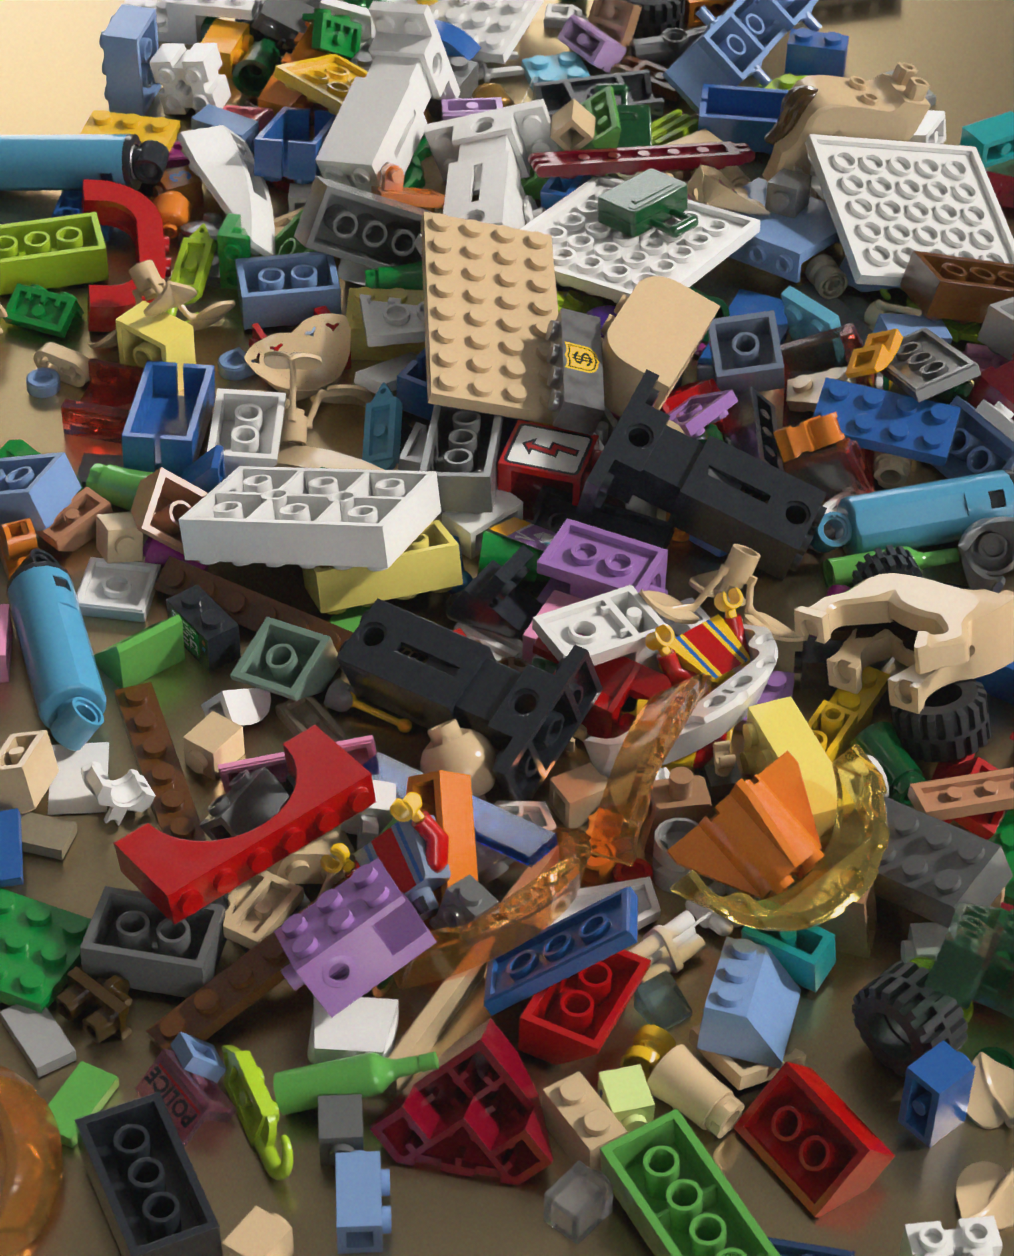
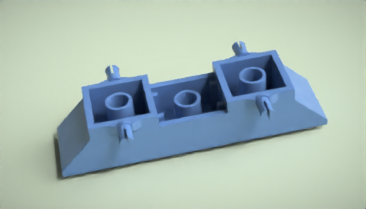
(736, 45)

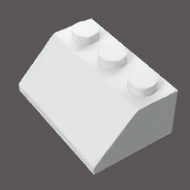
(247, 427)

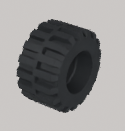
(658, 16)
(949, 725)
(905, 1018)

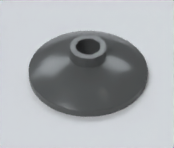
(212, 221)

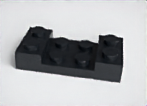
(560, 92)

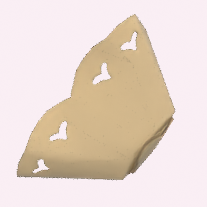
(707, 190)
(327, 344)

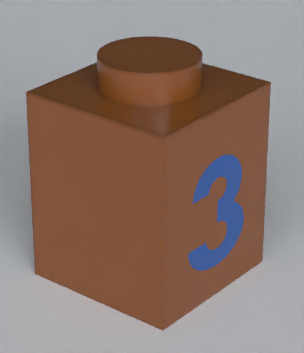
(183, 181)

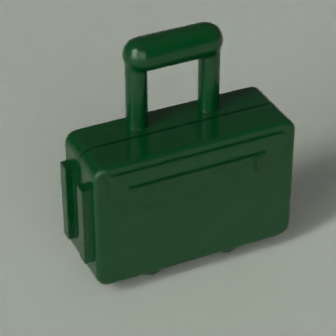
(633, 119)
(645, 204)

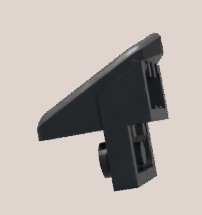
(496, 600)

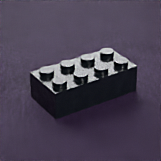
(147, 1181)

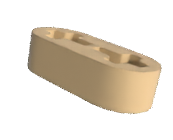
(68, 363)

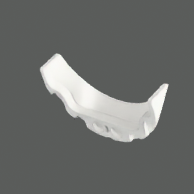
(715, 712)

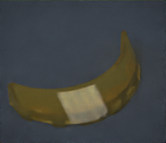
(837, 879)

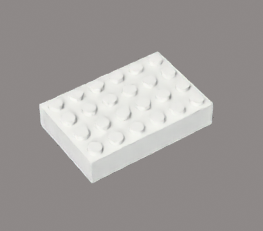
(311, 517)

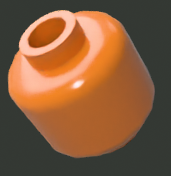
(174, 211)

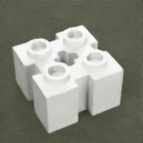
(189, 77)
(971, 1238)

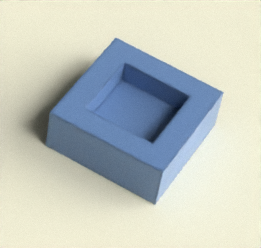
(198, 1057)

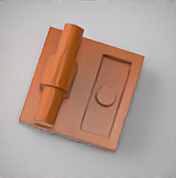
(393, 188)

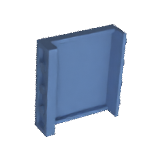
(785, 240)

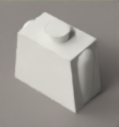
(357, 1029)

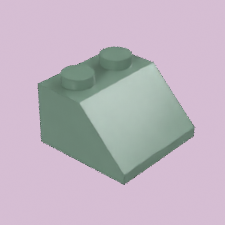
(287, 660)

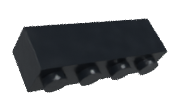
(752, 426)

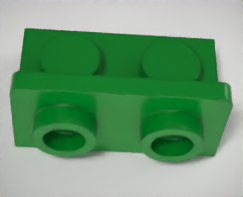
(334, 33)
(232, 245)
(42, 310)

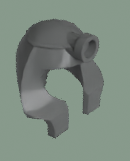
(987, 551)

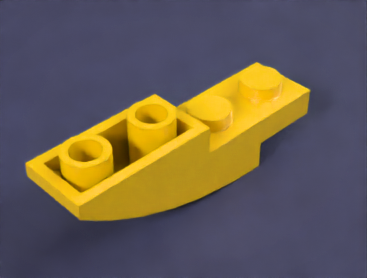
(847, 713)

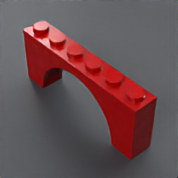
(190, 874)

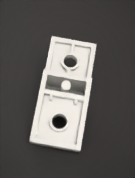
(182, 19)
(612, 625)

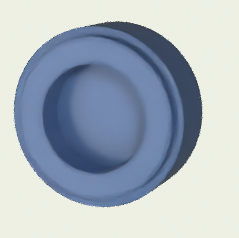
(43, 382)

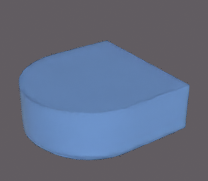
(233, 365)

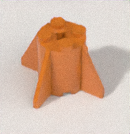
(758, 835)

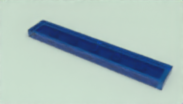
(492, 824)

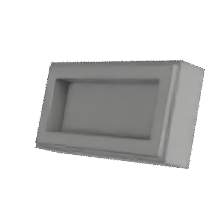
(38, 1038)

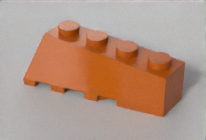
(275, 94)
(450, 801)

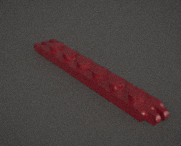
(639, 159)

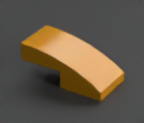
(875, 355)

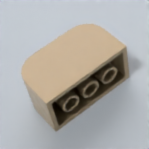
(652, 331)

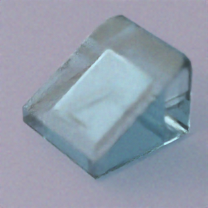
(661, 1001)

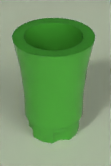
(115, 483)

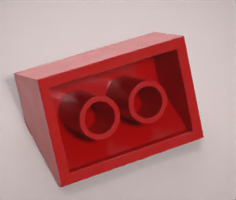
(580, 1011)
(812, 1139)

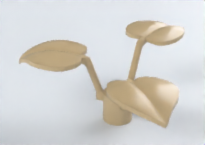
(168, 296)
(294, 421)
(734, 573)
(984, 1185)

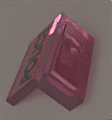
(186, 1095)

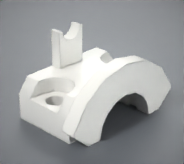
(123, 794)

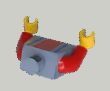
(411, 851)

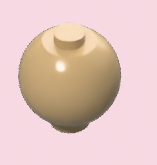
(461, 752)

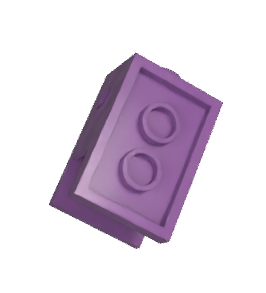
(596, 561)
(352, 938)

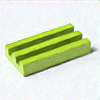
(672, 127)

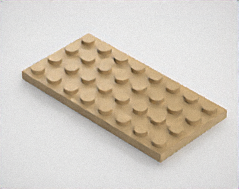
(487, 316)

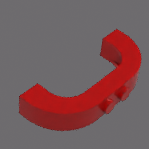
(141, 220)

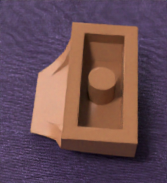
(76, 522)

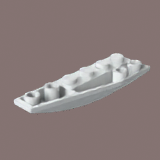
(228, 172)

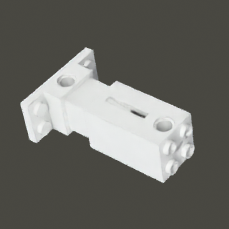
(385, 110)
(486, 159)

